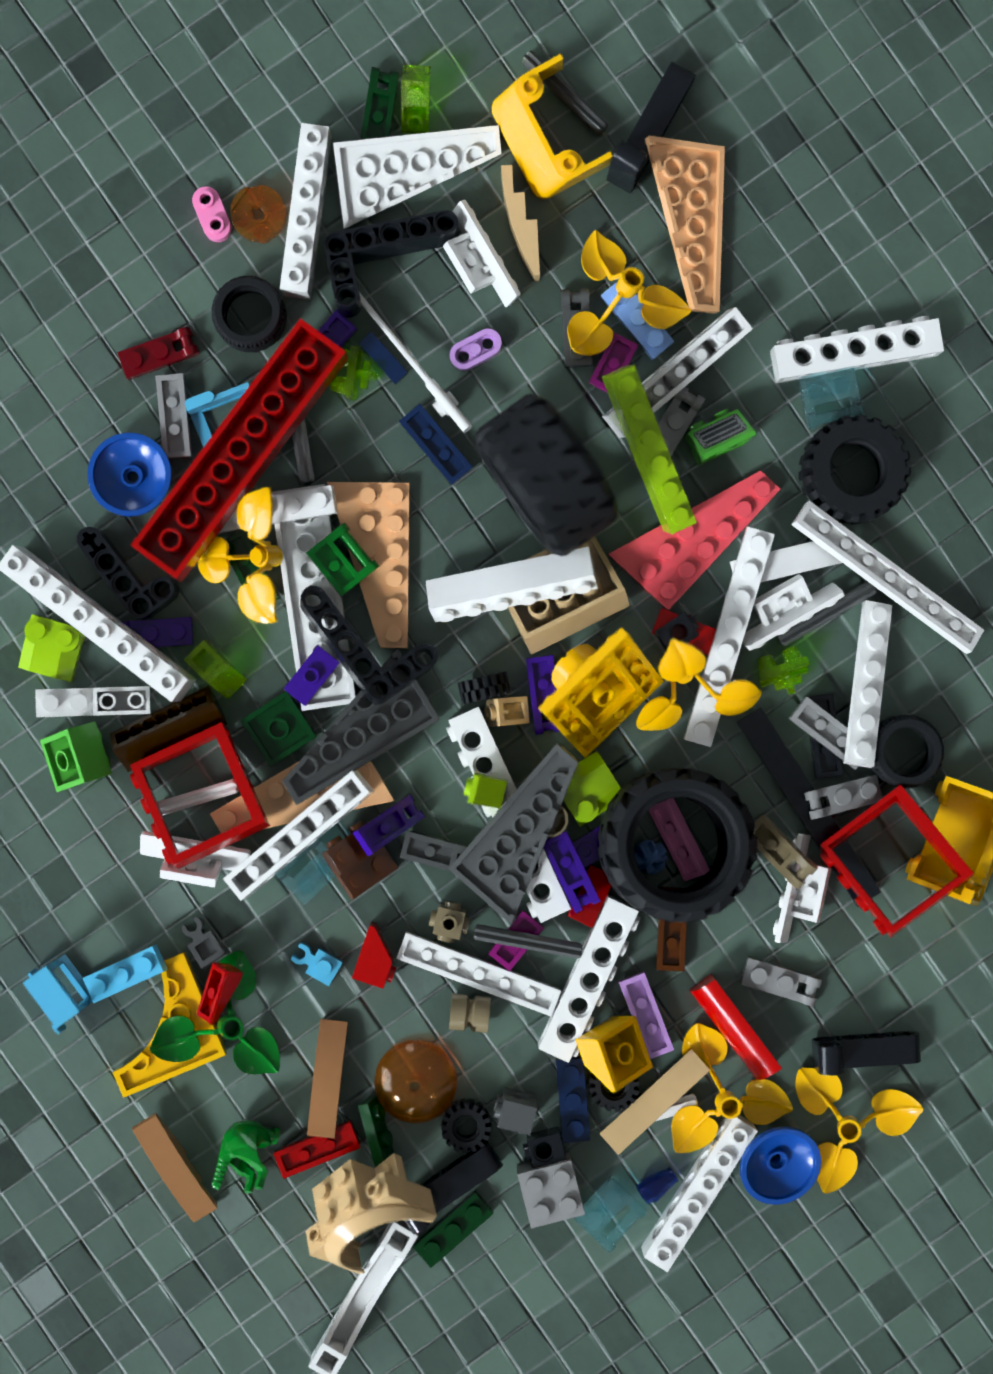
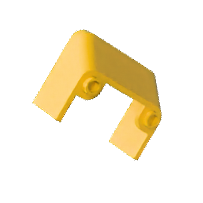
(542, 170)

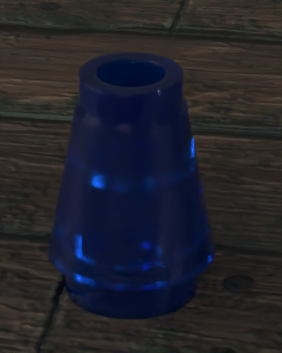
(656, 1185)

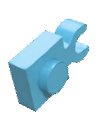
(321, 965)

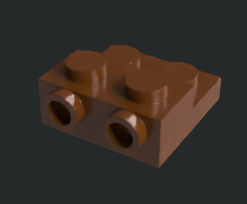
(353, 866)

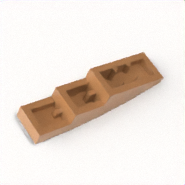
(327, 1078)
(174, 1167)

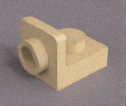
(507, 711)

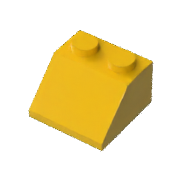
(615, 1051)

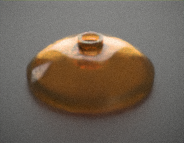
(420, 1063)

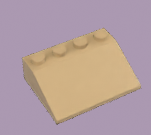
(554, 620)

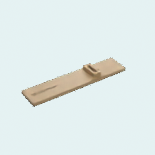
(654, 1101)

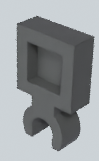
(205, 946)

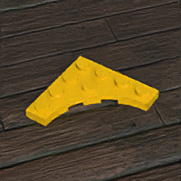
(181, 998)

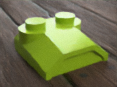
(51, 648)
(590, 789)

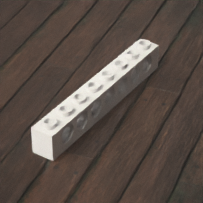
(96, 623)
(473, 721)

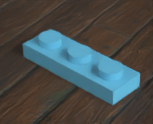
(125, 973)

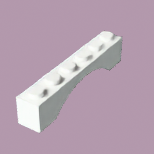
(361, 1298)

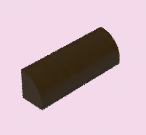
(166, 727)

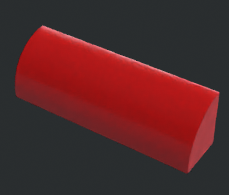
(735, 1028)

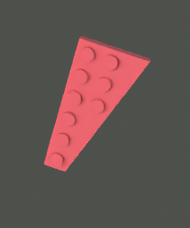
(672, 562)

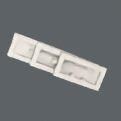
(795, 560)

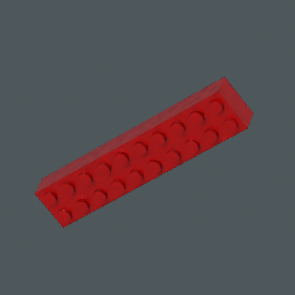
(240, 450)

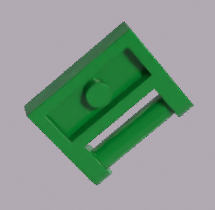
(335, 565)

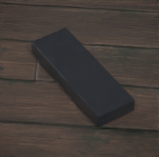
(824, 761)

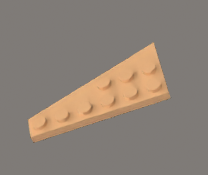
(380, 525)

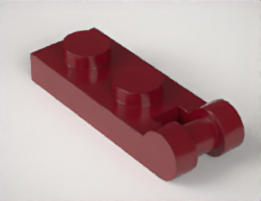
(157, 353)

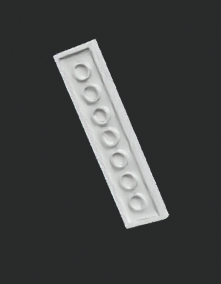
(298, 573)

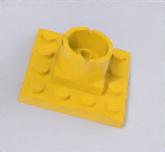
(598, 690)

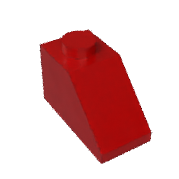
(374, 960)

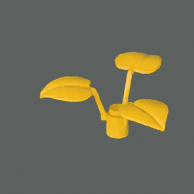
(606, 259)
(258, 596)
(680, 665)
(762, 1104)
(893, 1112)

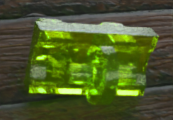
(349, 385)
(783, 675)

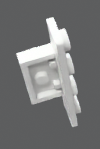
(477, 259)
(786, 607)
(201, 872)
(804, 902)

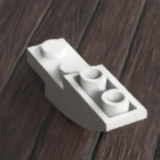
(92, 701)

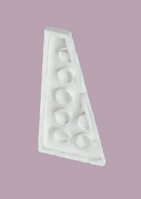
(394, 168)

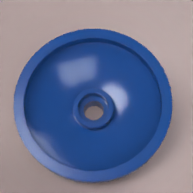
(116, 461)
(788, 1173)

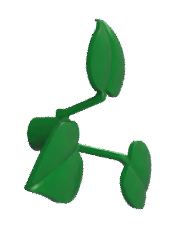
(253, 1055)

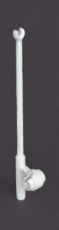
(445, 402)

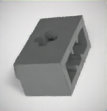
(515, 1110)

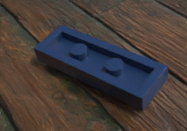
(435, 444)
(572, 1100)

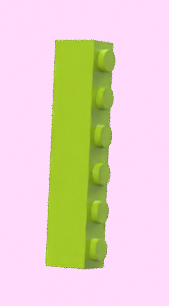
(649, 449)

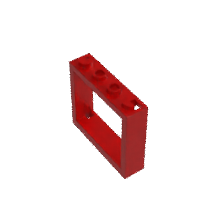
(149, 803)
(931, 834)

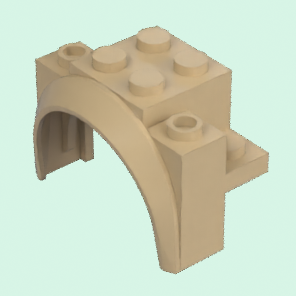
(359, 1200)

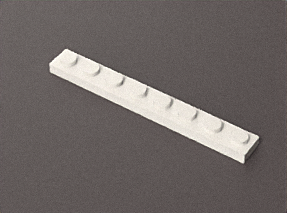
(887, 577)
(729, 633)

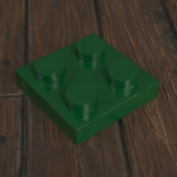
(278, 728)

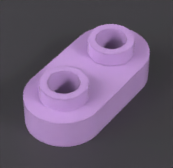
(474, 349)

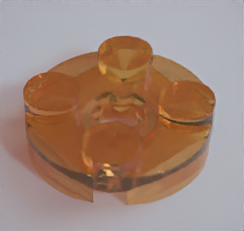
(254, 198)

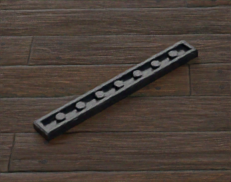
(793, 785)

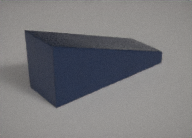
(382, 358)

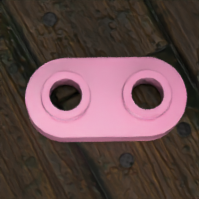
(212, 213)

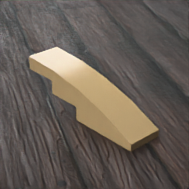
(524, 231)

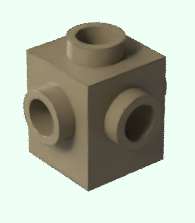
(453, 911)

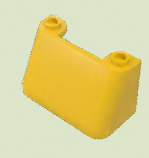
(967, 825)

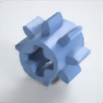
(650, 856)

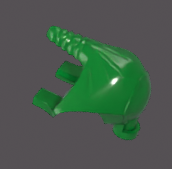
(240, 1148)

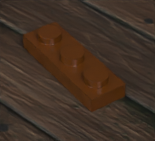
(671, 943)

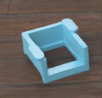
(207, 401)
(52, 994)

